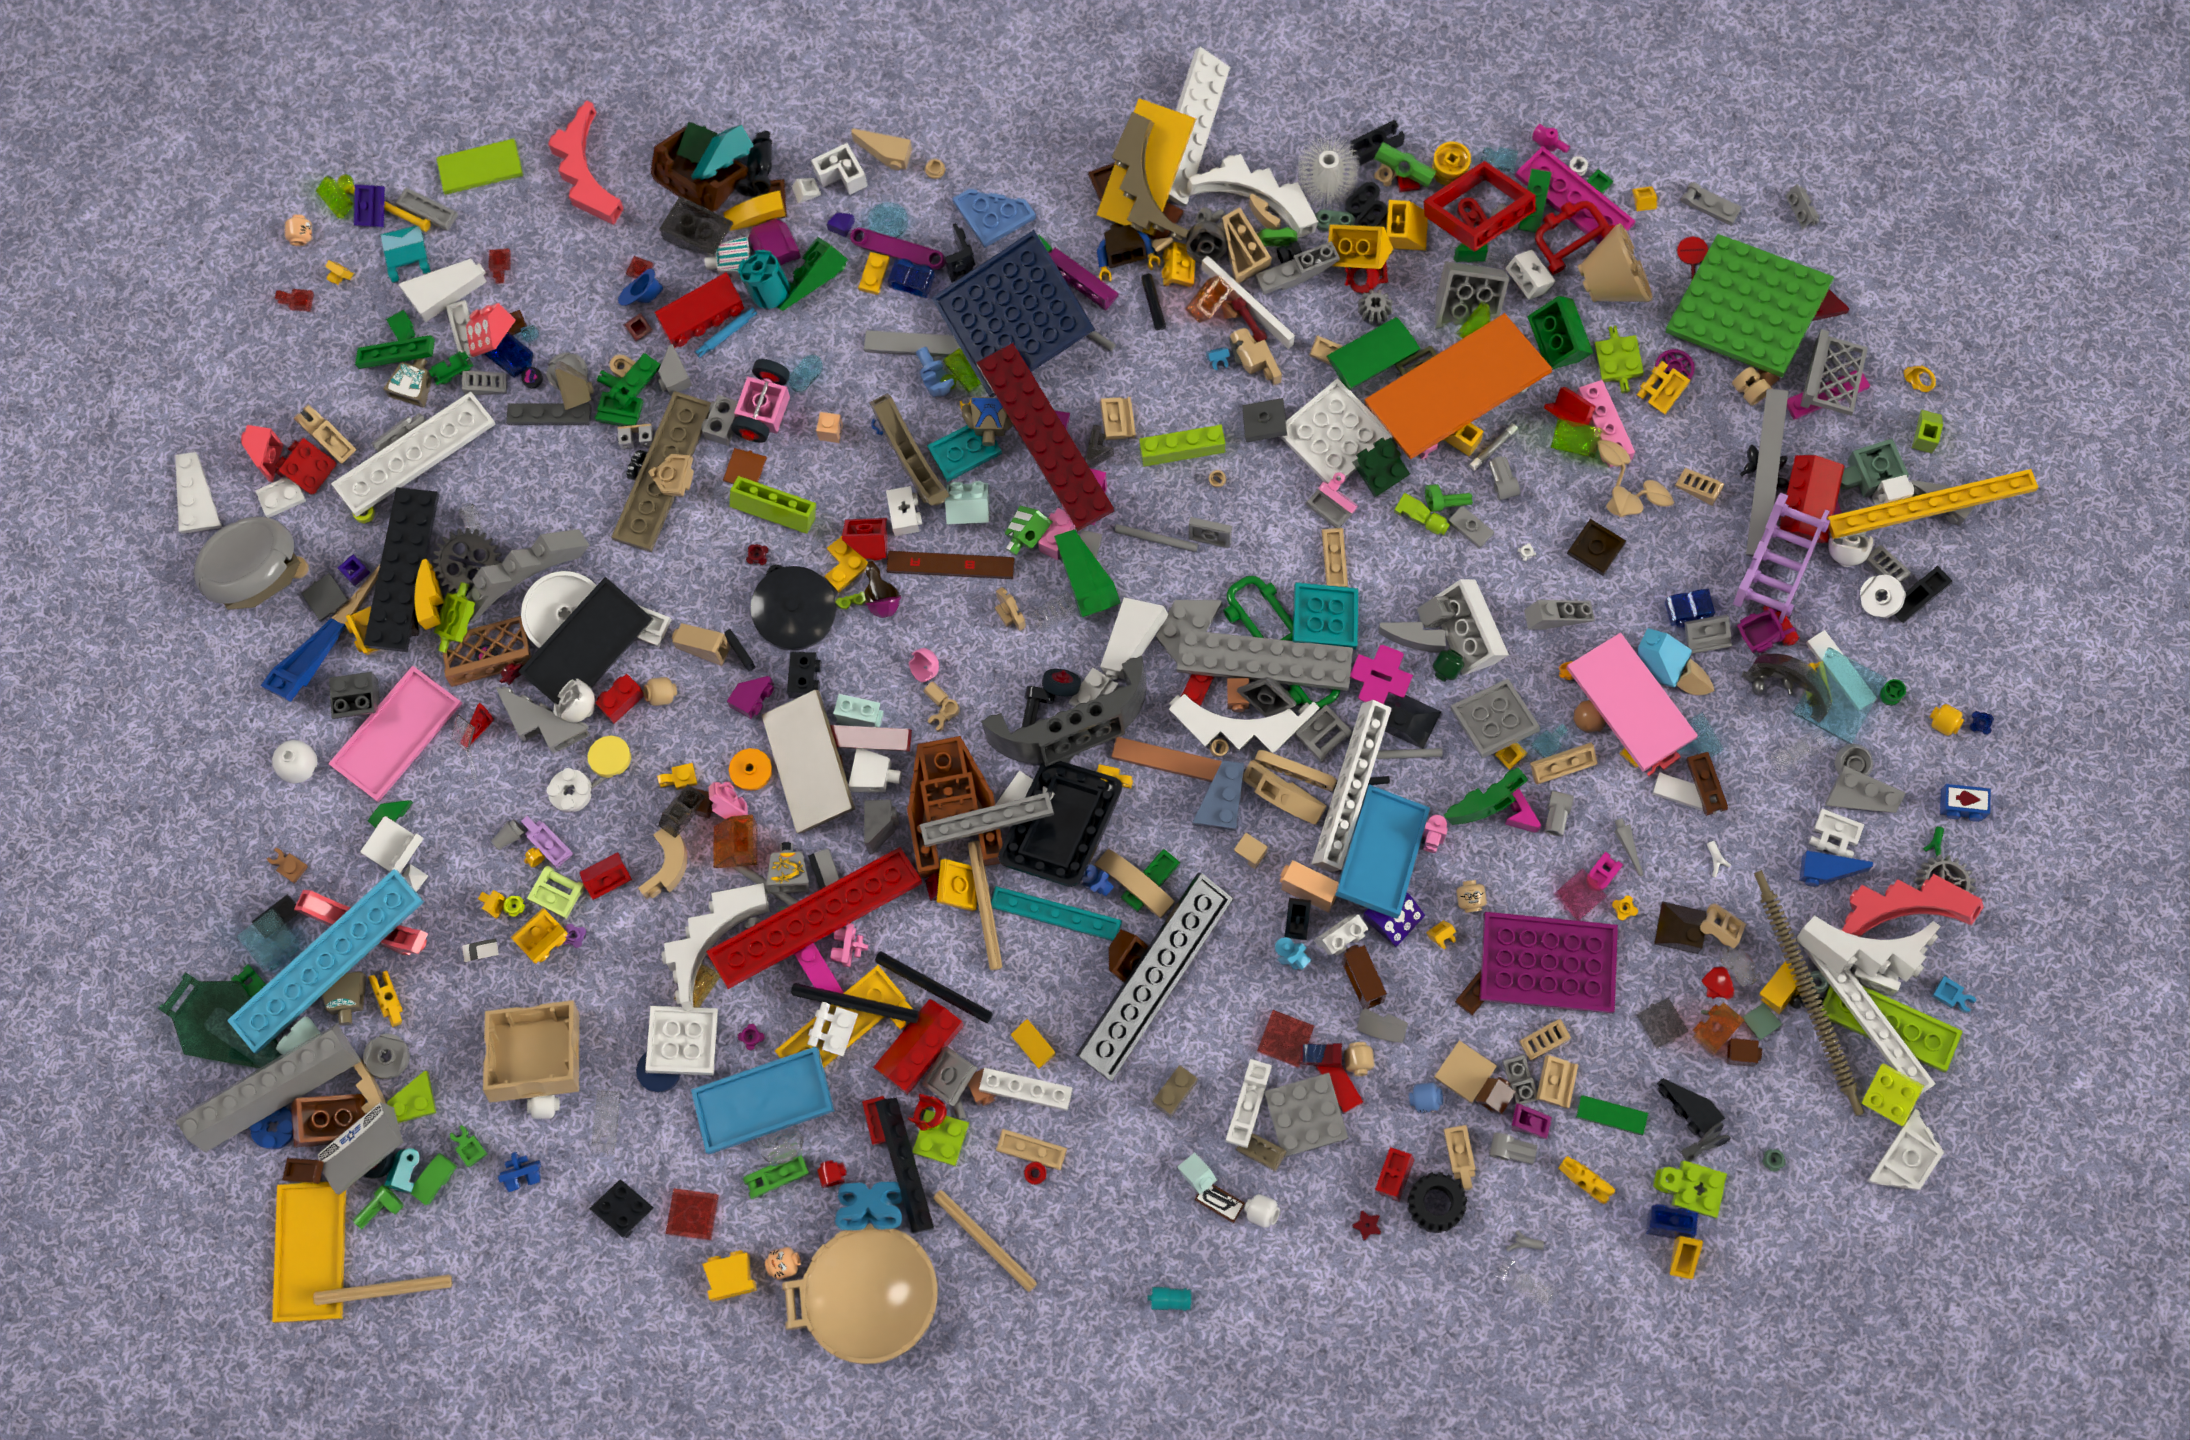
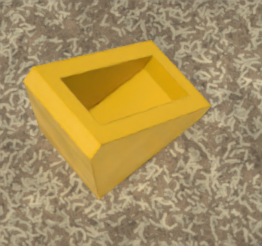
(1685, 1257)

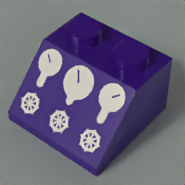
(1396, 929)

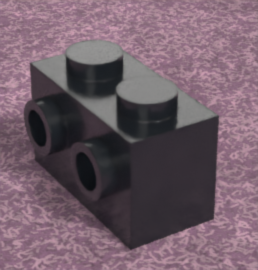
(803, 673)

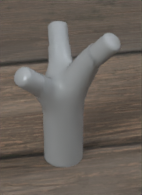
(1523, 1241)

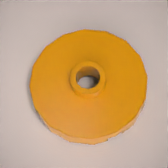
(757, 777)

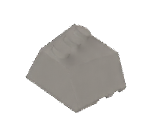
(1464, 288)

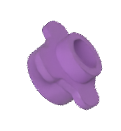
(577, 940)

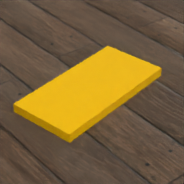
(1162, 161)
(308, 1251)

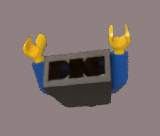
(1124, 246)

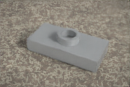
(1470, 527)

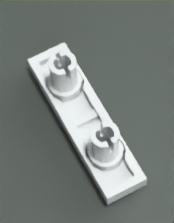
(1025, 1089)

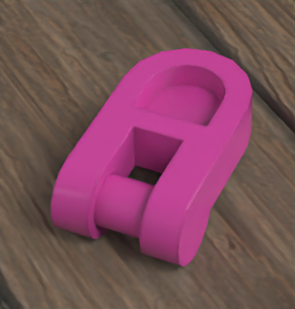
(1601, 875)

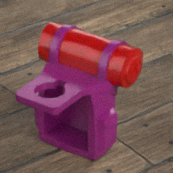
(1764, 630)

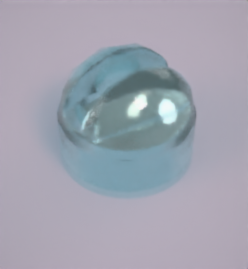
(529, 333)

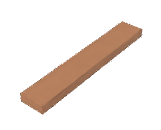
(1165, 759)

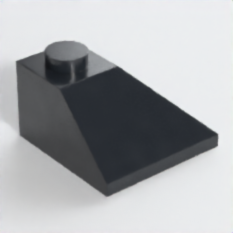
(1412, 721)

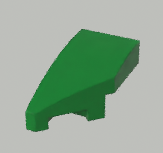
(401, 325)
(390, 810)

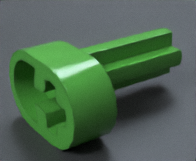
(1437, 501)
(382, 1198)

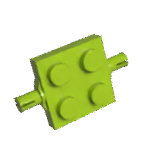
(1619, 359)
(454, 617)

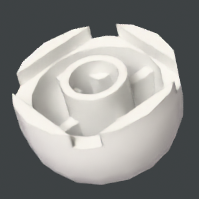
(1850, 549)
(576, 702)
(294, 761)

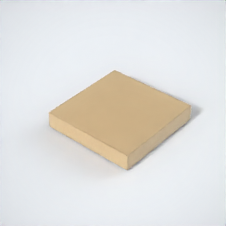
(1465, 1071)

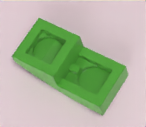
(432, 1179)

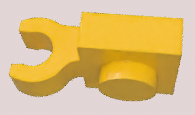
(1114, 772)
(680, 776)

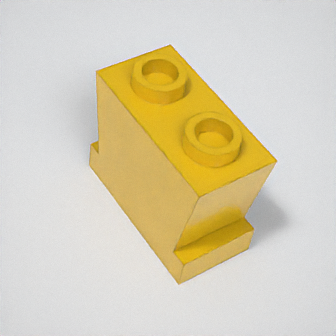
(729, 1276)

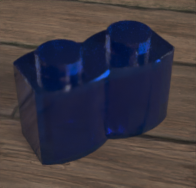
(911, 278)
(1689, 607)

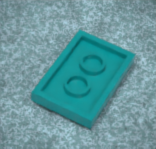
(961, 452)

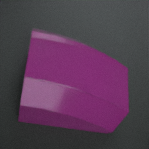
(777, 238)

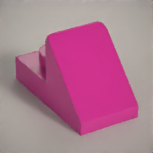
(1525, 818)

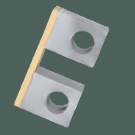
(626, 433)

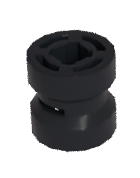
(1287, 253)

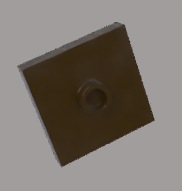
(1596, 547)

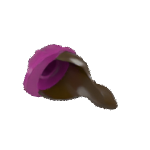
(880, 595)

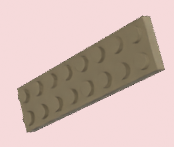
(647, 505)

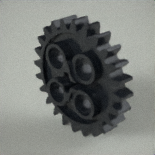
(472, 543)

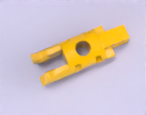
(389, 1008)
(1587, 1179)

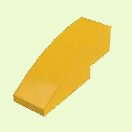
(756, 211)
(427, 596)

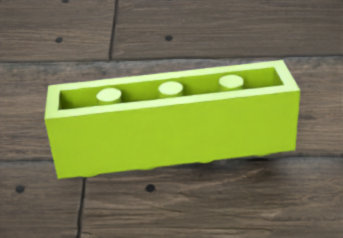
(1182, 445)
(772, 504)

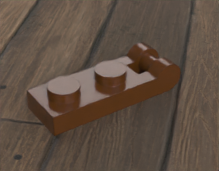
(1706, 783)

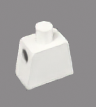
(872, 772)

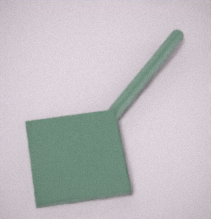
(1760, 1021)

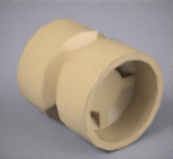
(1756, 391)

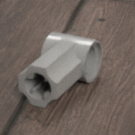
(1504, 482)
(1559, 808)
(1509, 1148)

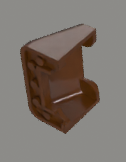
(675, 175)

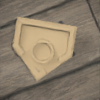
(673, 475)
(1008, 610)

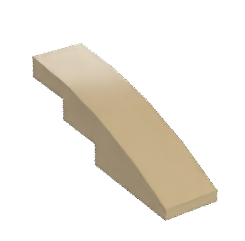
(368, 1087)

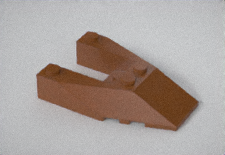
(944, 786)

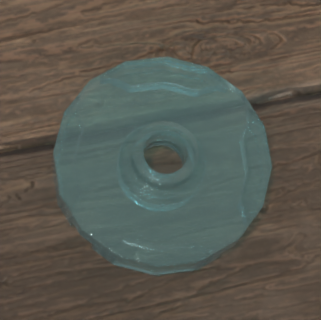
(896, 226)

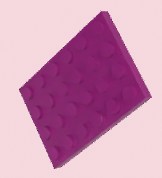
(1549, 962)

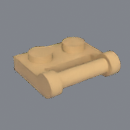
(1730, 928)

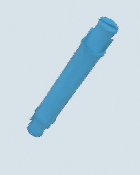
(725, 332)

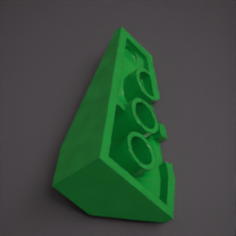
(821, 265)

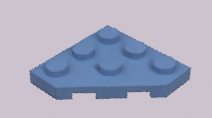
(992, 214)

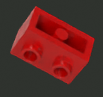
(619, 698)

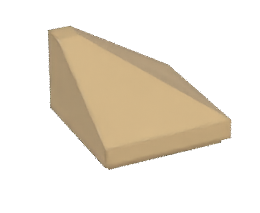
(1160, 244)

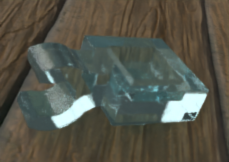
(1549, 743)

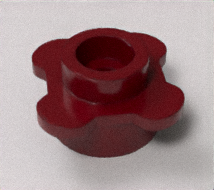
(753, 550)

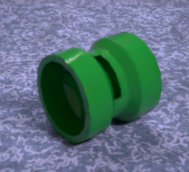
(1896, 688)

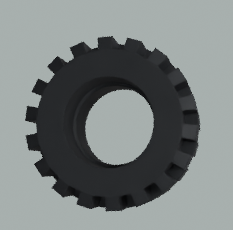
(1450, 1188)

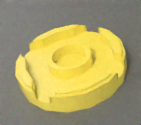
(609, 756)

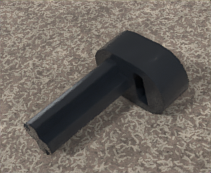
(1034, 696)

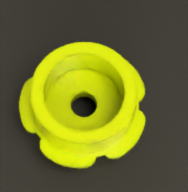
(509, 902)

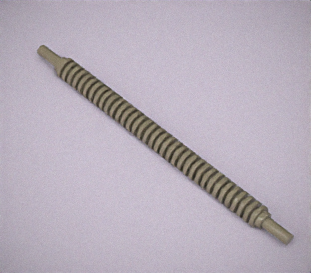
(1848, 1087)

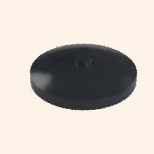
(793, 608)

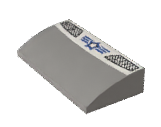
(361, 1147)

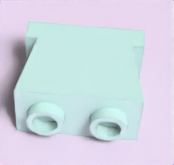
(857, 712)

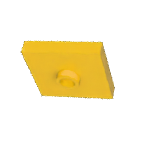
(956, 885)

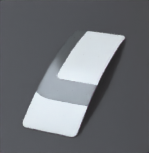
(480, 950)

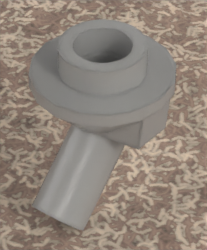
(1206, 215)

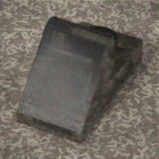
(1096, 451)

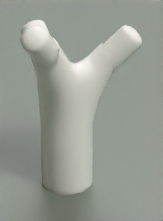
(1717, 858)

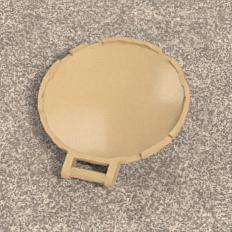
(866, 1295)

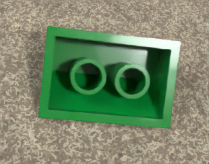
(1560, 333)

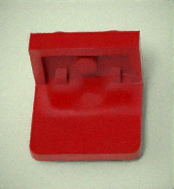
(305, 465)

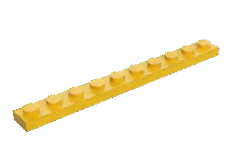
(1932, 503)

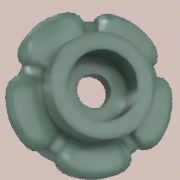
(1774, 1166)

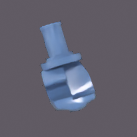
(932, 373)

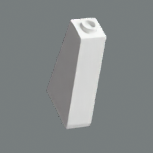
(443, 287)
(1131, 634)

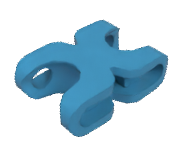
(869, 1206)

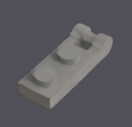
(1711, 204)

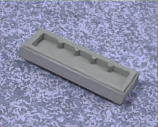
(426, 209)

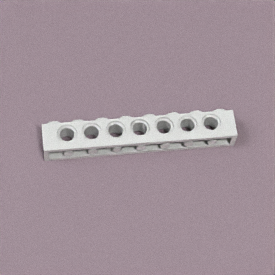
(1351, 786)

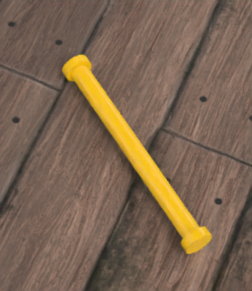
(423, 224)

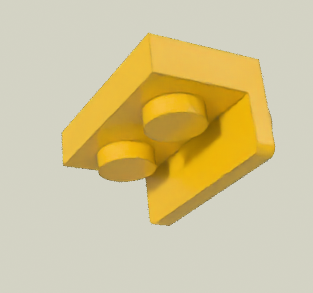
(1178, 265)
(357, 624)

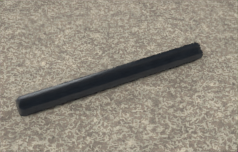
(933, 987)
(855, 1003)

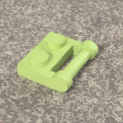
(552, 898)

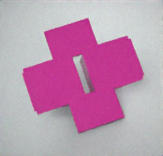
(1384, 676)

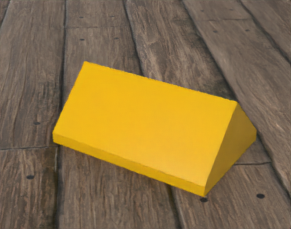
(1360, 245)

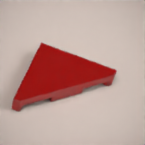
(480, 720)

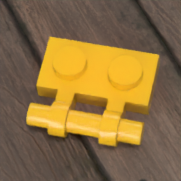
(1668, 391)

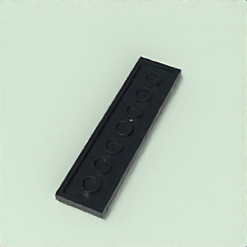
(403, 551)

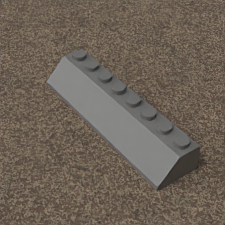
(268, 1089)

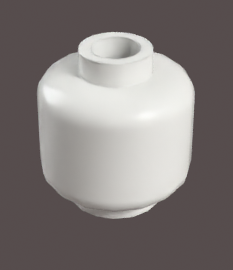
(543, 1106)
(1262, 1210)

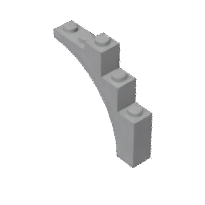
(521, 564)

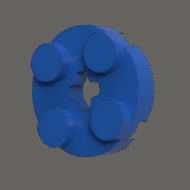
(272, 1139)

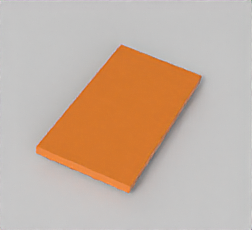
(1458, 386)

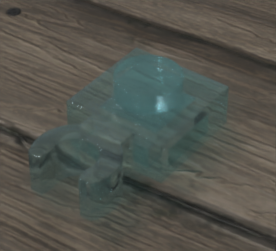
(1504, 158)

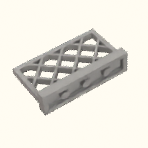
(1816, 373)

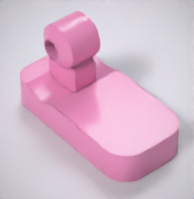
(1331, 491)

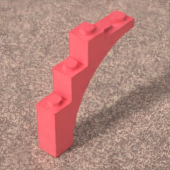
(573, 169)
(1901, 899)
(327, 911)

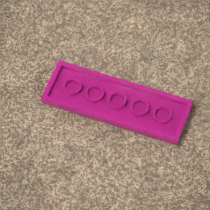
(1570, 187)

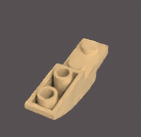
(1283, 794)

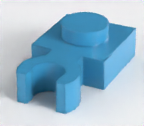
(1951, 993)

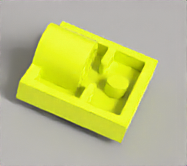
(1892, 1094)

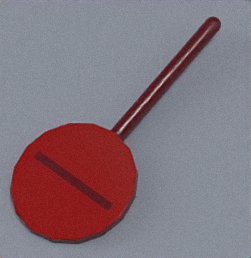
(1692, 251)

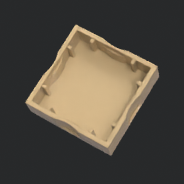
(531, 1051)

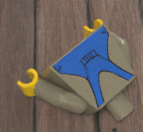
(986, 418)

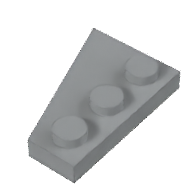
(1861, 791)

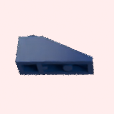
(1826, 868)

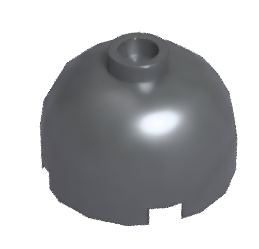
(1206, 240)

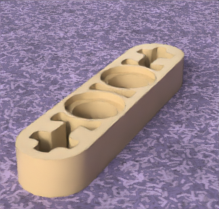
(1296, 770)

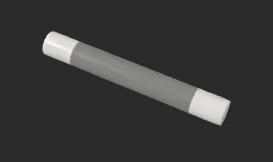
(1493, 446)

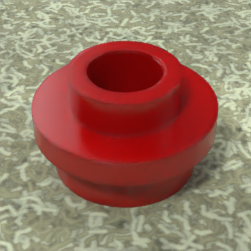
(1028, 1173)

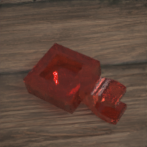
(499, 262)
(298, 300)

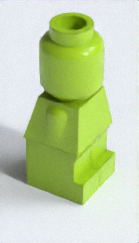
(1421, 514)

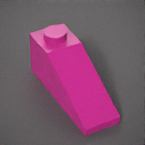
(817, 969)

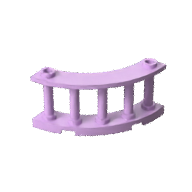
(1763, 553)

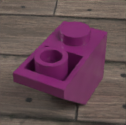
(749, 695)

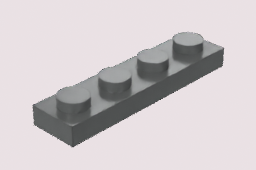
(547, 414)

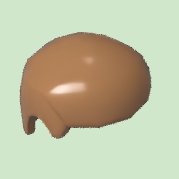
(1588, 718)

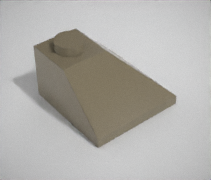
(573, 386)

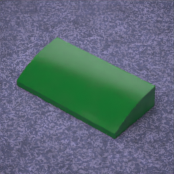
(1373, 353)

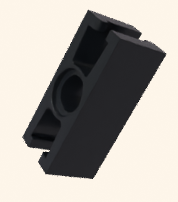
(1377, 135)

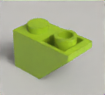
(1927, 431)

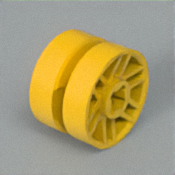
(1450, 162)

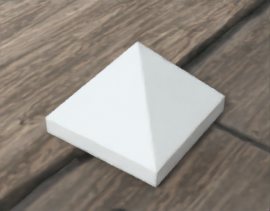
(414, 877)

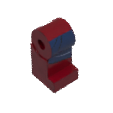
(1321, 1055)

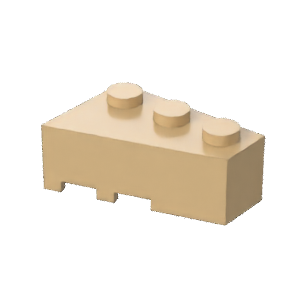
(1244, 247)

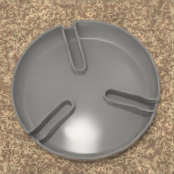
(243, 559)

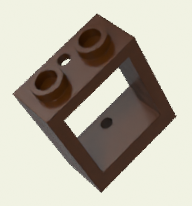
(1363, 977)

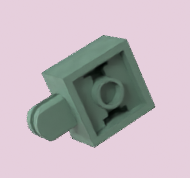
(1871, 466)

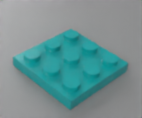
(1325, 615)

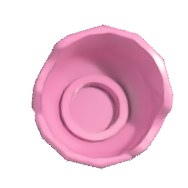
(922, 658)

